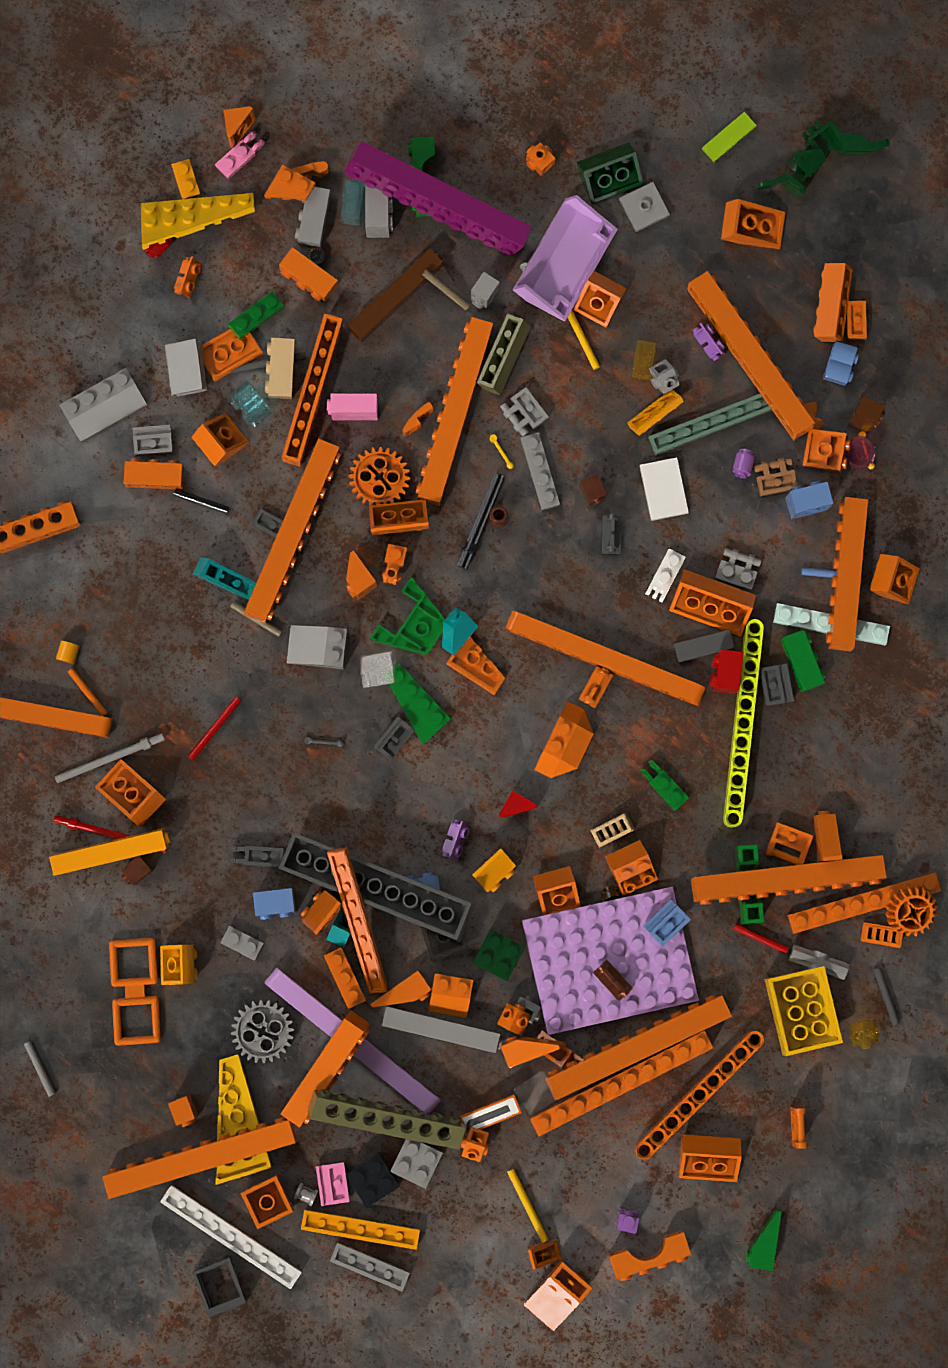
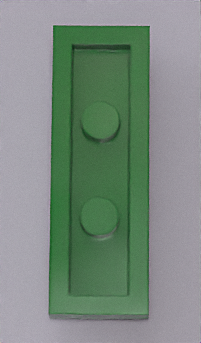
(255, 315)

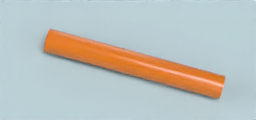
(87, 691)

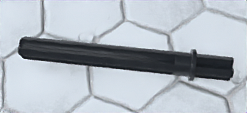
(480, 522)

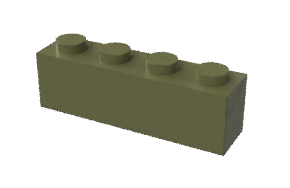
(503, 354)

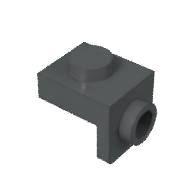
(528, 1002)

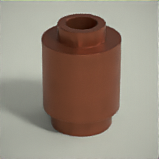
(501, 511)

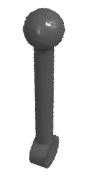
(340, 743)

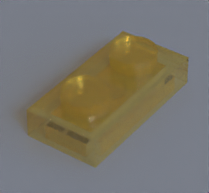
(643, 360)

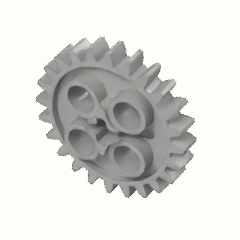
(270, 1014)

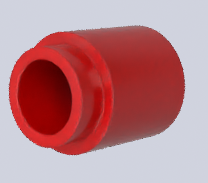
(156, 250)

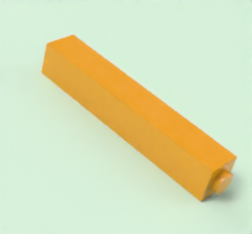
(109, 851)

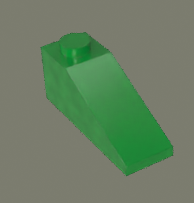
(764, 1246)

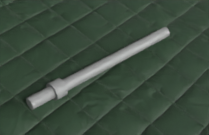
(144, 744)

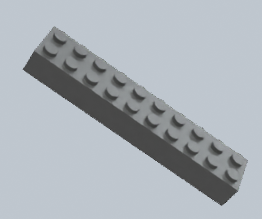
(382, 889)

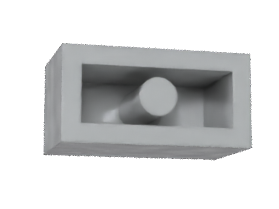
(484, 291)

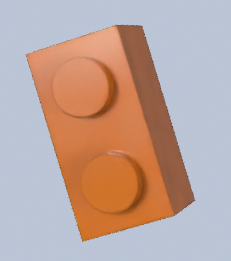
(183, 1110)

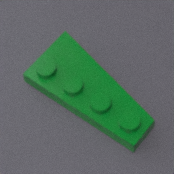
(418, 706)

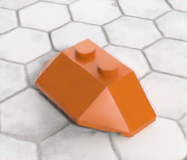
(566, 743)

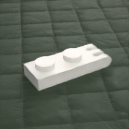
(666, 574)

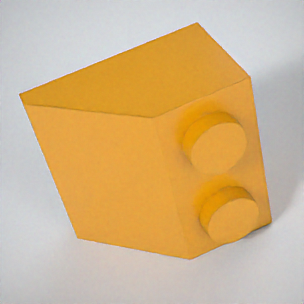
(494, 871)

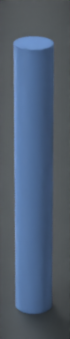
(818, 572)

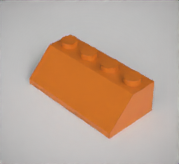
(712, 602)

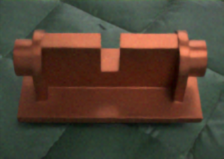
(613, 980)

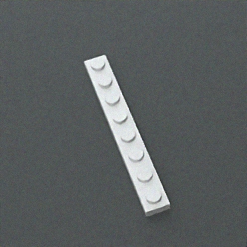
(231, 1236)

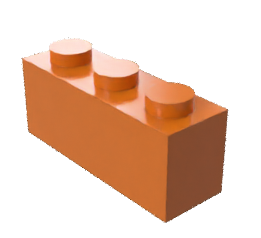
(308, 275)
(153, 474)
(345, 978)

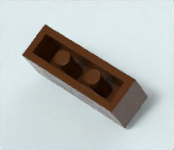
(866, 415)

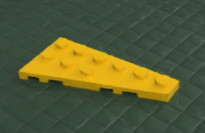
(185, 216)
(236, 1113)

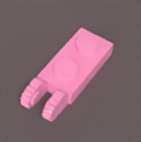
(239, 156)

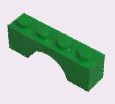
(423, 153)
(746, 860)

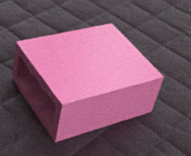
(353, 406)

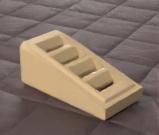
(628, 823)

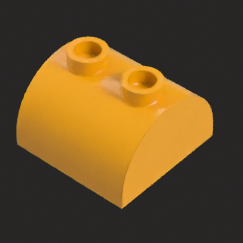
(178, 964)

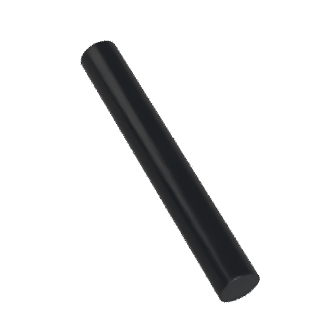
(201, 501)

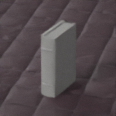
(185, 368)

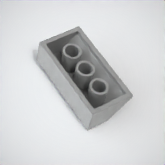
(103, 405)

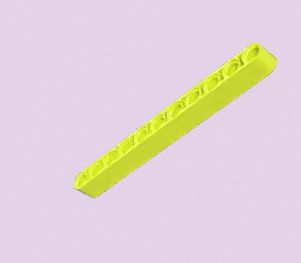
(745, 733)

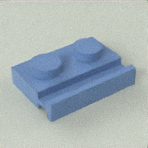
(666, 922)

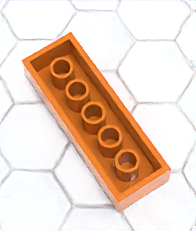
(328, 1065)

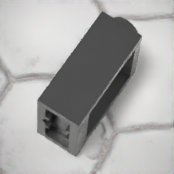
(227, 1304)

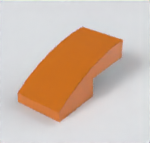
(413, 423)

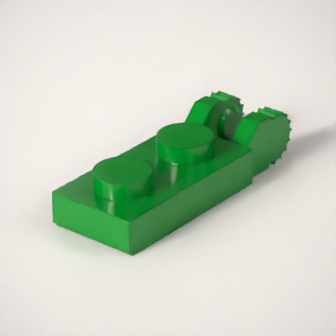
(665, 786)

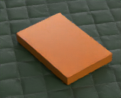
(228, 352)

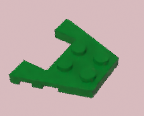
(421, 627)

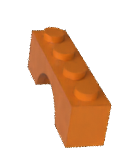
(673, 1248)

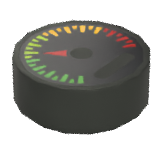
(316, 255)

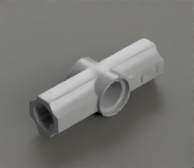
(816, 959)

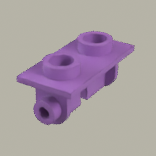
(714, 346)
(459, 831)

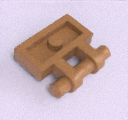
(776, 482)

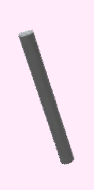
(262, 363)

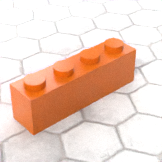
(833, 302)

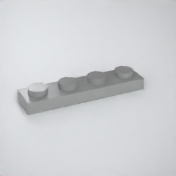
(540, 471)
(370, 1266)

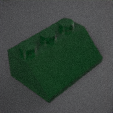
(610, 172)

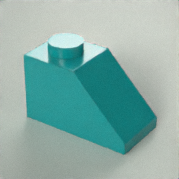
(457, 630)
(340, 930)

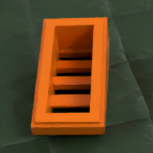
(864, 934)

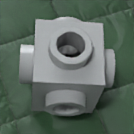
(664, 376)

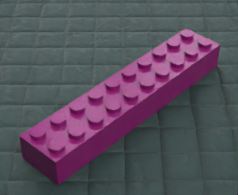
(436, 199)

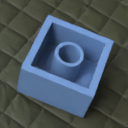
(809, 499)
(274, 902)

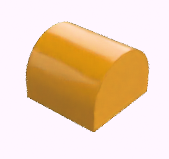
(67, 652)

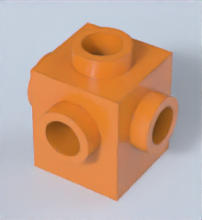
(540, 158)
(514, 1018)
(475, 1144)

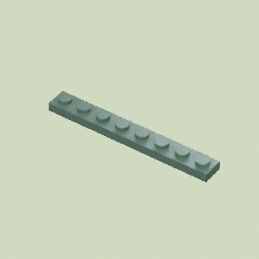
(708, 424)

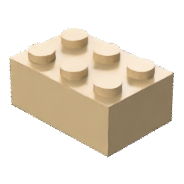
(280, 368)

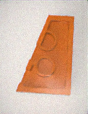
(475, 666)

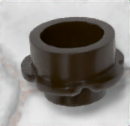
(610, 893)

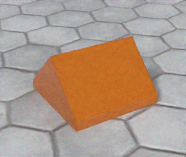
(238, 123)

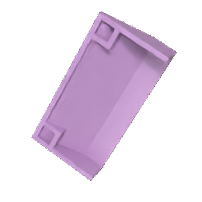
(565, 258)

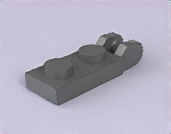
(259, 856)

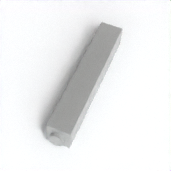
(442, 1029)

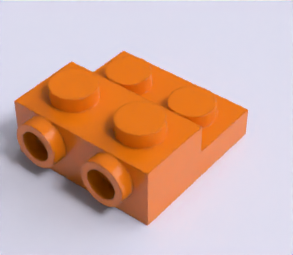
(826, 450)

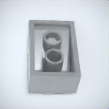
(317, 646)

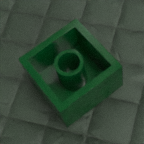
(498, 955)

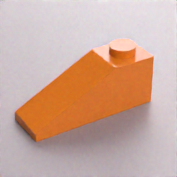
(407, 991)
(525, 1049)

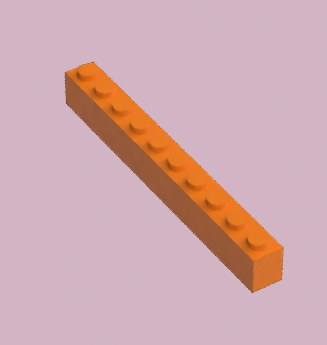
(750, 355)
(455, 411)
(292, 530)
(788, 878)
(637, 1047)
(620, 1083)
(199, 1158)

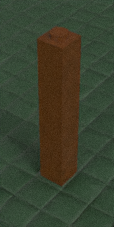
(395, 296)

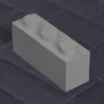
(313, 218)

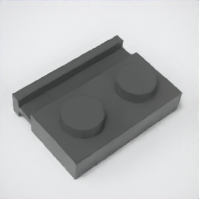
(776, 685)

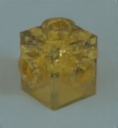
(864, 1033)

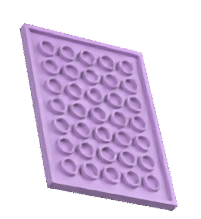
(575, 942)

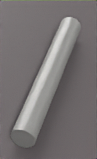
(39, 1068)

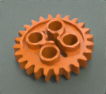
(392, 466)

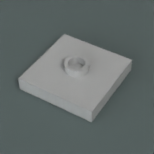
(644, 207)

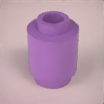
(743, 463)

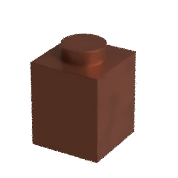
(593, 490)
(136, 871)

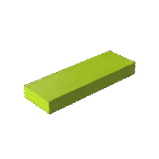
(729, 137)

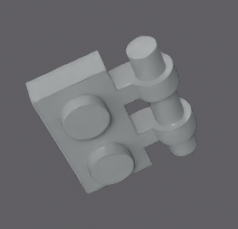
(528, 407)
(735, 574)

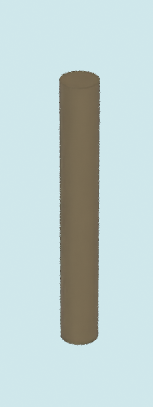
(444, 288)
(270, 627)

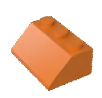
(398, 517)
(710, 1158)

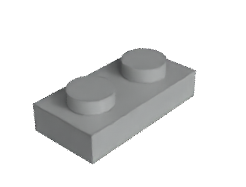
(242, 943)

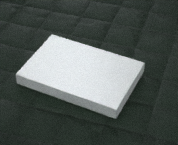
(663, 489)

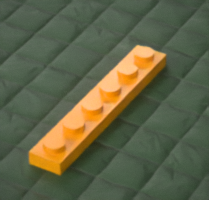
(360, 1229)

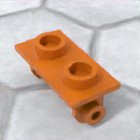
(190, 269)
(596, 686)

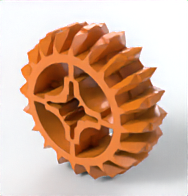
(926, 906)

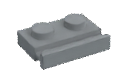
(152, 440)

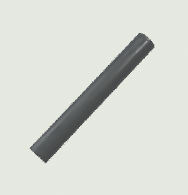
(886, 996)

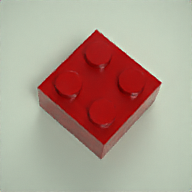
(727, 671)

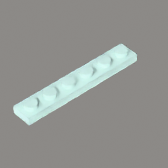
(818, 622)

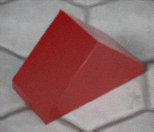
(516, 804)

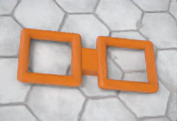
(134, 991)

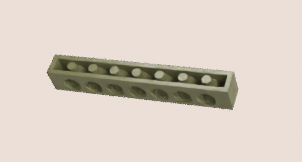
(450, 1138)

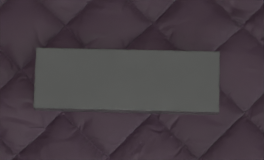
(271, 524)
(703, 646)

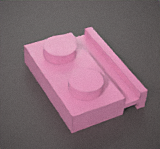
(332, 1183)

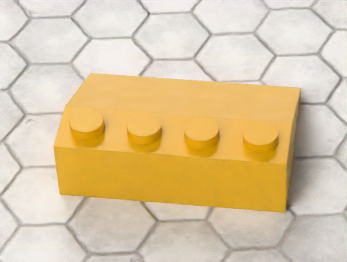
(803, 1011)

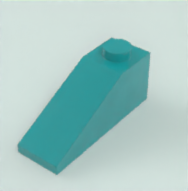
(224, 578)

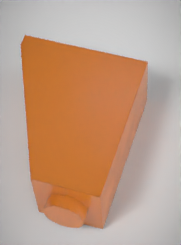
(827, 837)

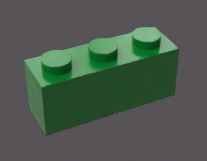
(803, 661)

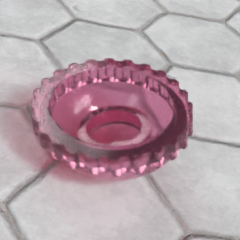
(861, 452)

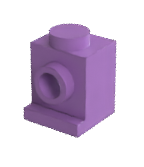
(627, 1220)

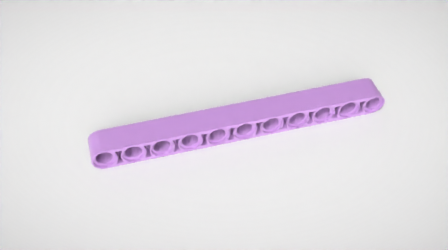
(367, 1052)

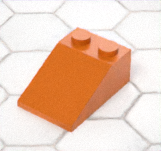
(752, 224)
(130, 793)
(321, 912)

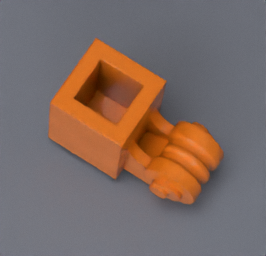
(394, 561)

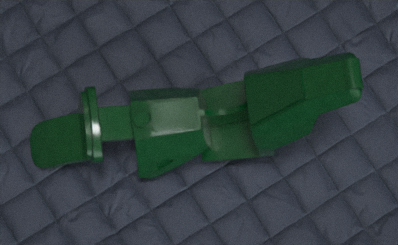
(818, 145)

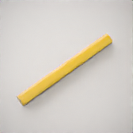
(583, 341)
(528, 1206)

